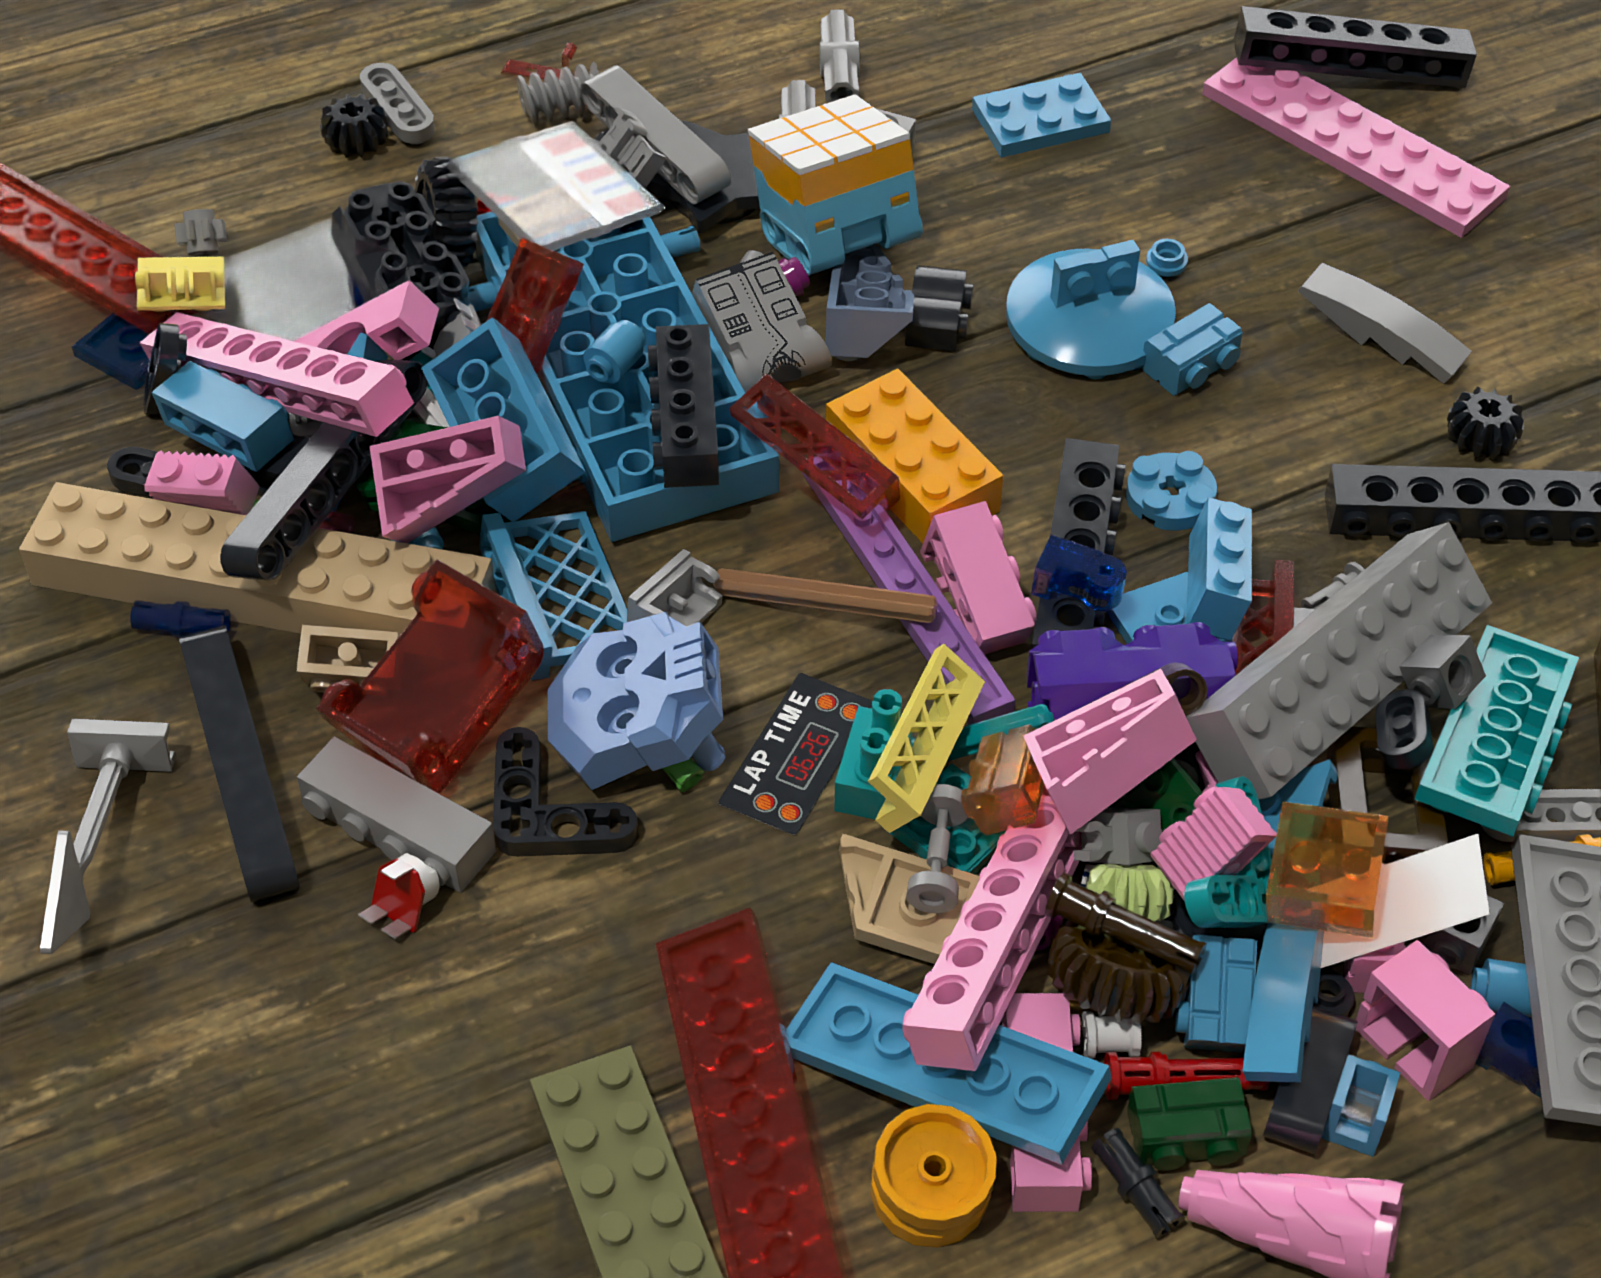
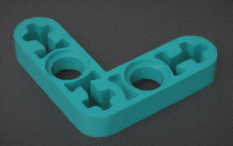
(1237, 898)

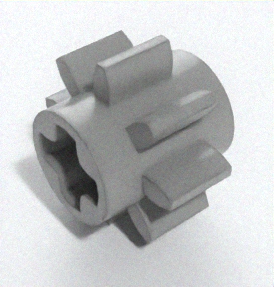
(200, 232)

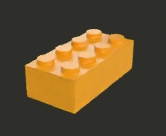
(915, 441)

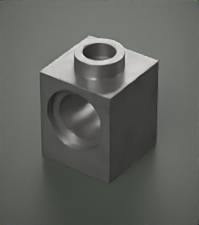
(1443, 670)
(1464, 949)

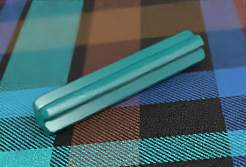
(971, 735)

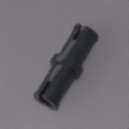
(1137, 1183)

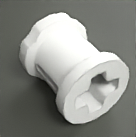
(1106, 1034)

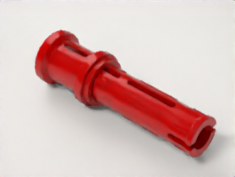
(1157, 1070)

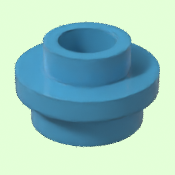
(1167, 257)

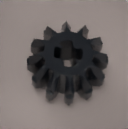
(354, 125)
(1485, 423)

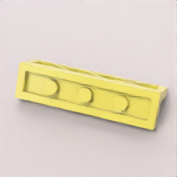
(933, 745)

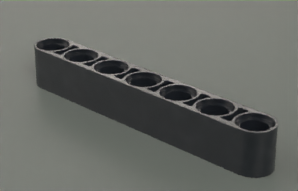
(307, 492)
(239, 764)

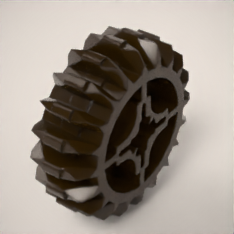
(1114, 976)

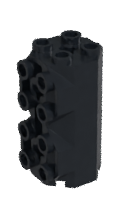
(391, 240)

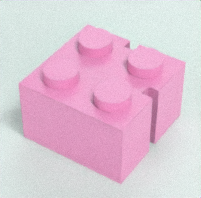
(1417, 996)

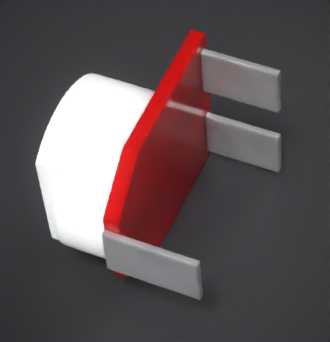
(400, 893)

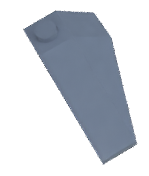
(865, 305)

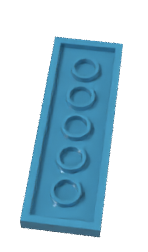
(1018, 1094)

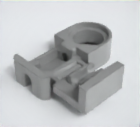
(632, 150)

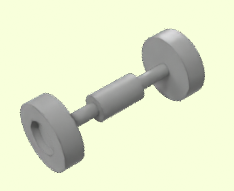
(931, 889)

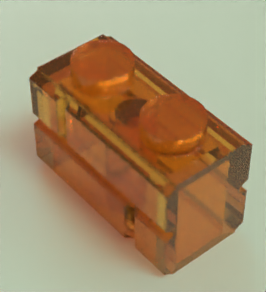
(1003, 783)

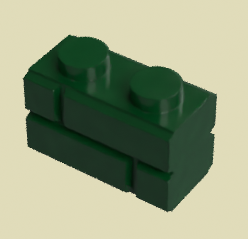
(1189, 1122)

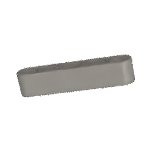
(690, 163)

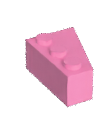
(441, 473)
(980, 576)
(1109, 747)

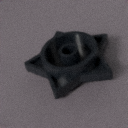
(729, 203)

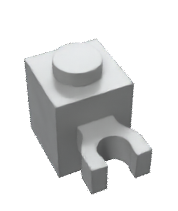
(1120, 836)

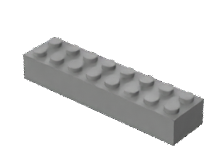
(1337, 661)

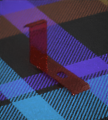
(520, 67)

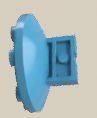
(1089, 309)

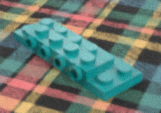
(1502, 734)

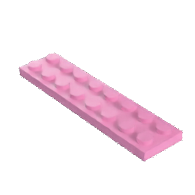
(1360, 144)

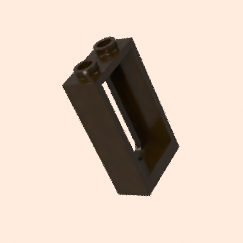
(1359, 752)

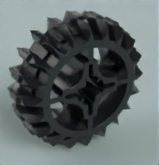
(452, 207)

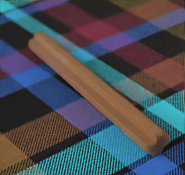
(827, 595)

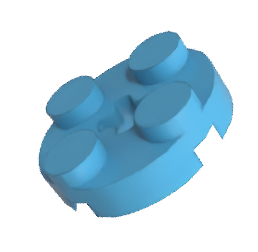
(1172, 470)

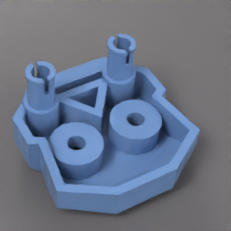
(638, 700)

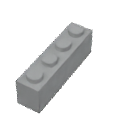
(396, 813)

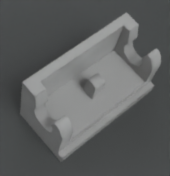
(677, 591)

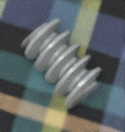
(554, 92)

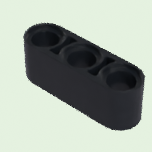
(1303, 1106)

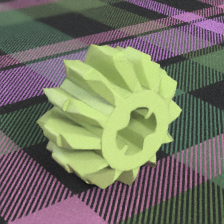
(1135, 887)

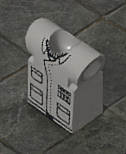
(760, 322)

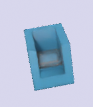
(1361, 1105)

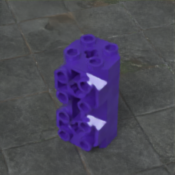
(1087, 664)

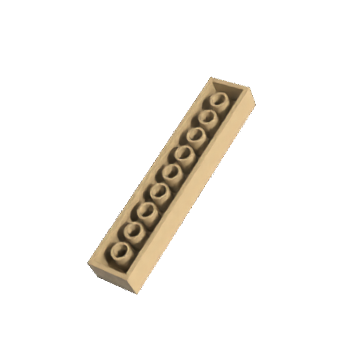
(171, 553)

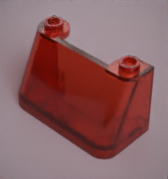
(439, 680)

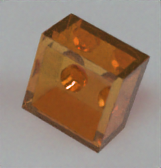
(1327, 869)

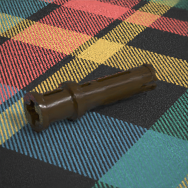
(1102, 915)

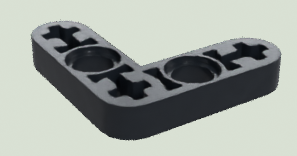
(539, 820)

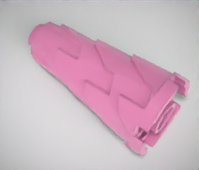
(1304, 1219)

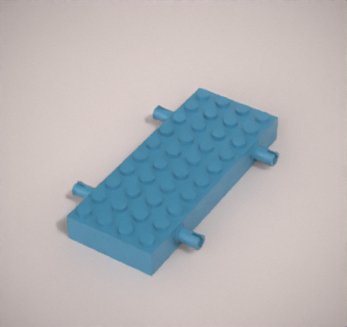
(610, 425)

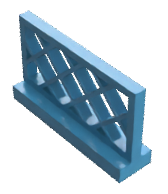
(521, 589)

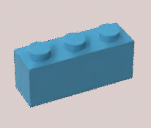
(223, 415)
(1220, 567)

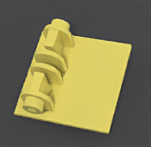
(180, 283)

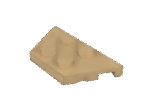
(878, 904)

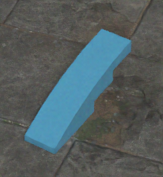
(1283, 1003)

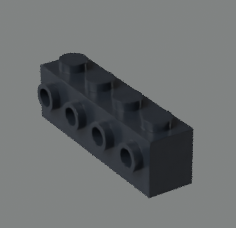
(686, 406)

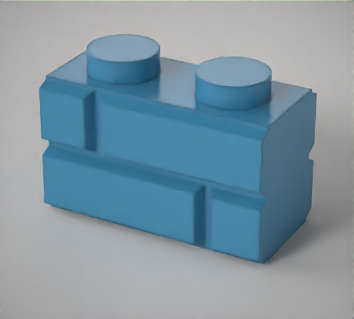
(1192, 349)
(1219, 996)

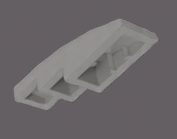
(1375, 314)

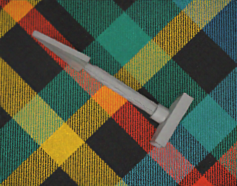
(115, 750)

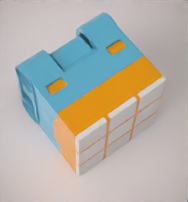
(834, 182)

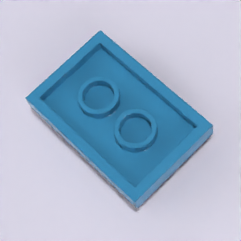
(1041, 114)

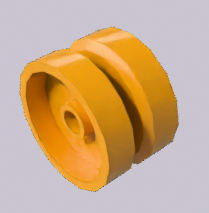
(932, 1175)

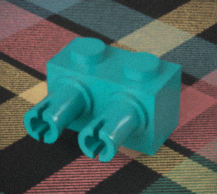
(863, 749)

